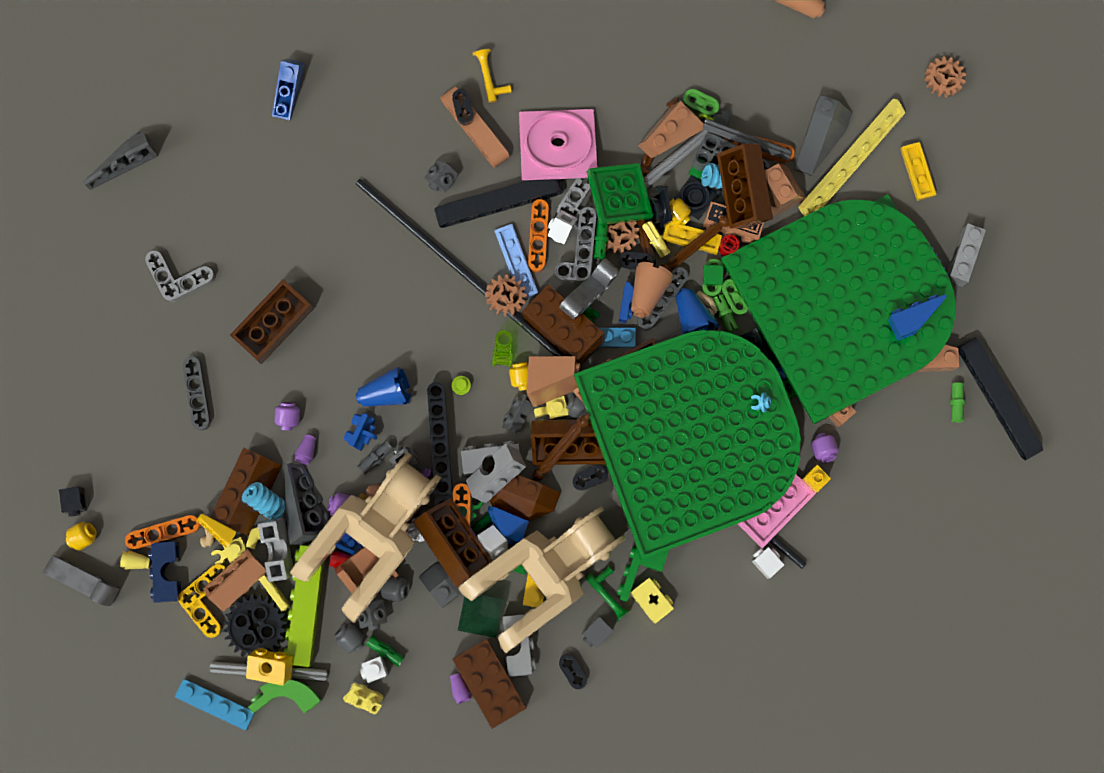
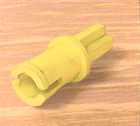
(656, 239)

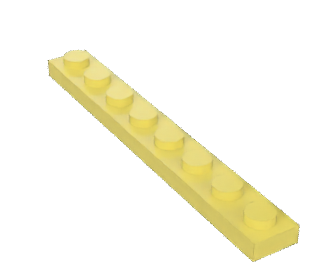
(853, 158)

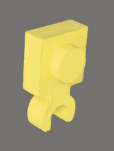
(232, 552)

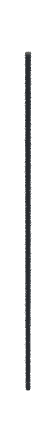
(516, 318)

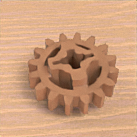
(937, 80)
(625, 236)
(503, 287)

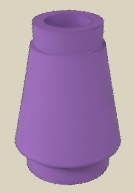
(305, 451)
(459, 689)

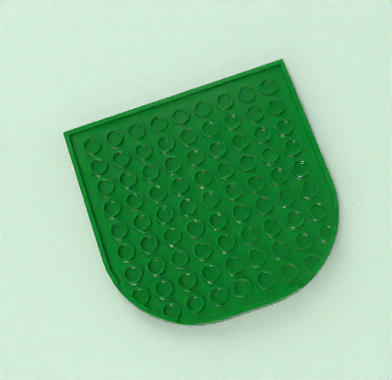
(827, 298)
(685, 435)

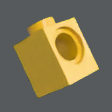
(816, 478)

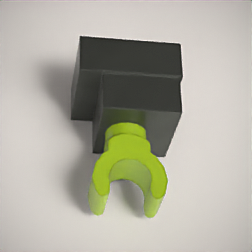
(722, 119)

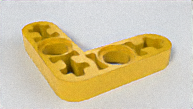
(197, 603)

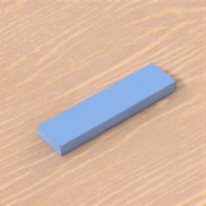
(515, 259)

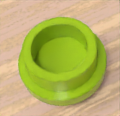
(461, 385)

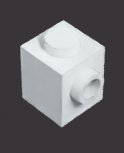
(561, 227)
(493, 542)
(767, 561)
(373, 669)

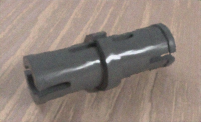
(375, 457)

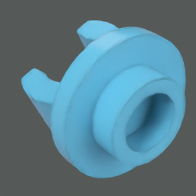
(764, 402)

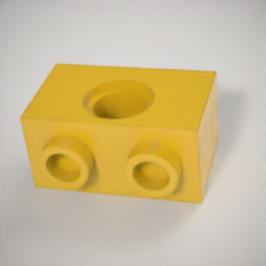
(259, 670)

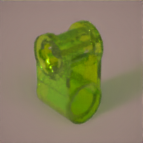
(502, 350)

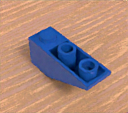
(287, 88)
(909, 321)

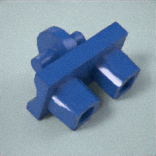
(363, 431)

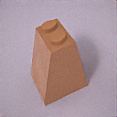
(782, 189)
(550, 377)

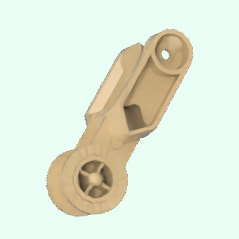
(376, 524)
(554, 568)

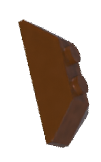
(525, 498)

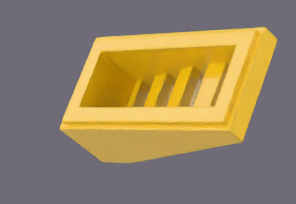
(217, 530)

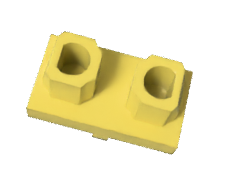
(364, 698)

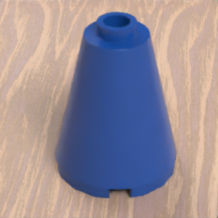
(693, 313)
(385, 390)

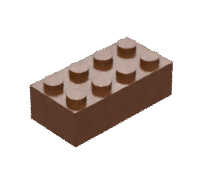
(744, 186)
(272, 321)
(570, 336)
(489, 683)

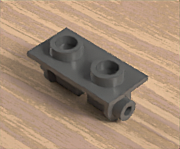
(520, 405)

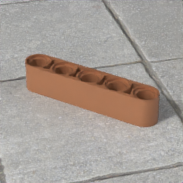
(478, 132)

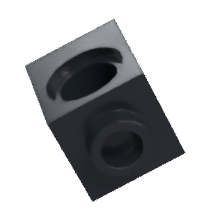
(72, 501)

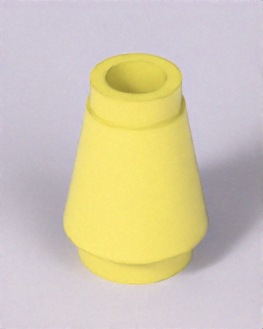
(133, 560)

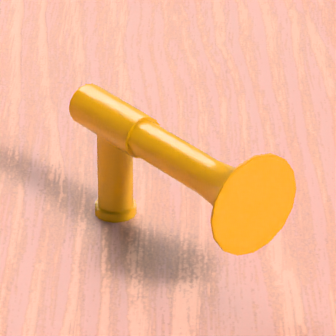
(490, 90)

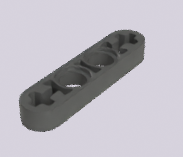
(665, 300)
(192, 394)

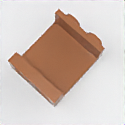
(356, 567)

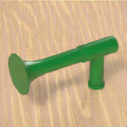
(595, 582)

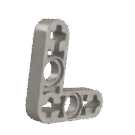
(574, 205)
(178, 283)

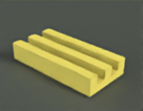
(275, 593)

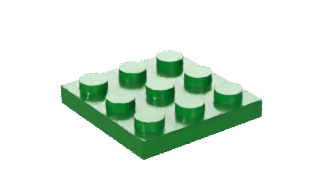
(619, 193)

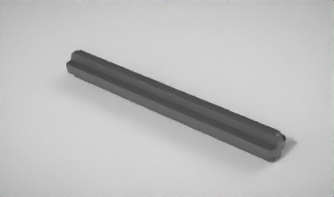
(745, 138)

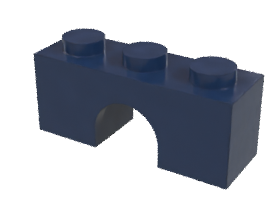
(162, 555)

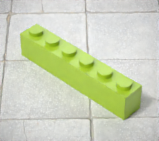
(304, 616)

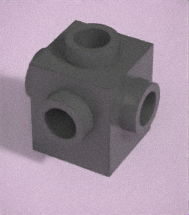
(440, 176)
(400, 452)
(373, 615)

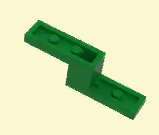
(654, 562)

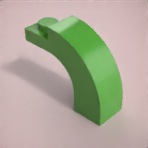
(294, 689)

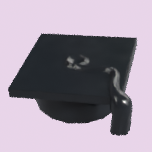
(697, 196)
(660, 208)

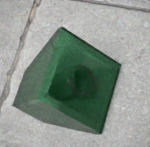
(481, 616)

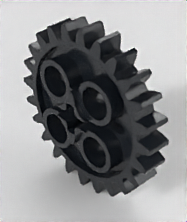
(272, 619)

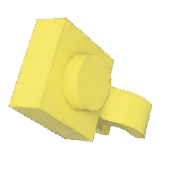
(554, 408)

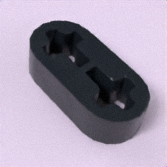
(467, 106)
(637, 256)
(591, 482)
(577, 669)

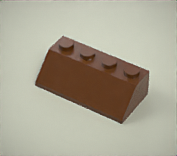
(547, 434)
(248, 469)
(452, 542)

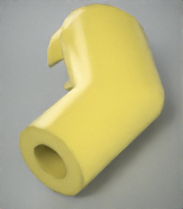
(253, 538)

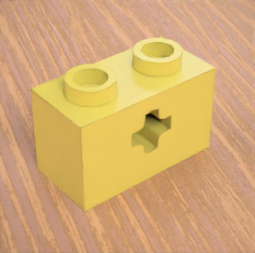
(641, 595)

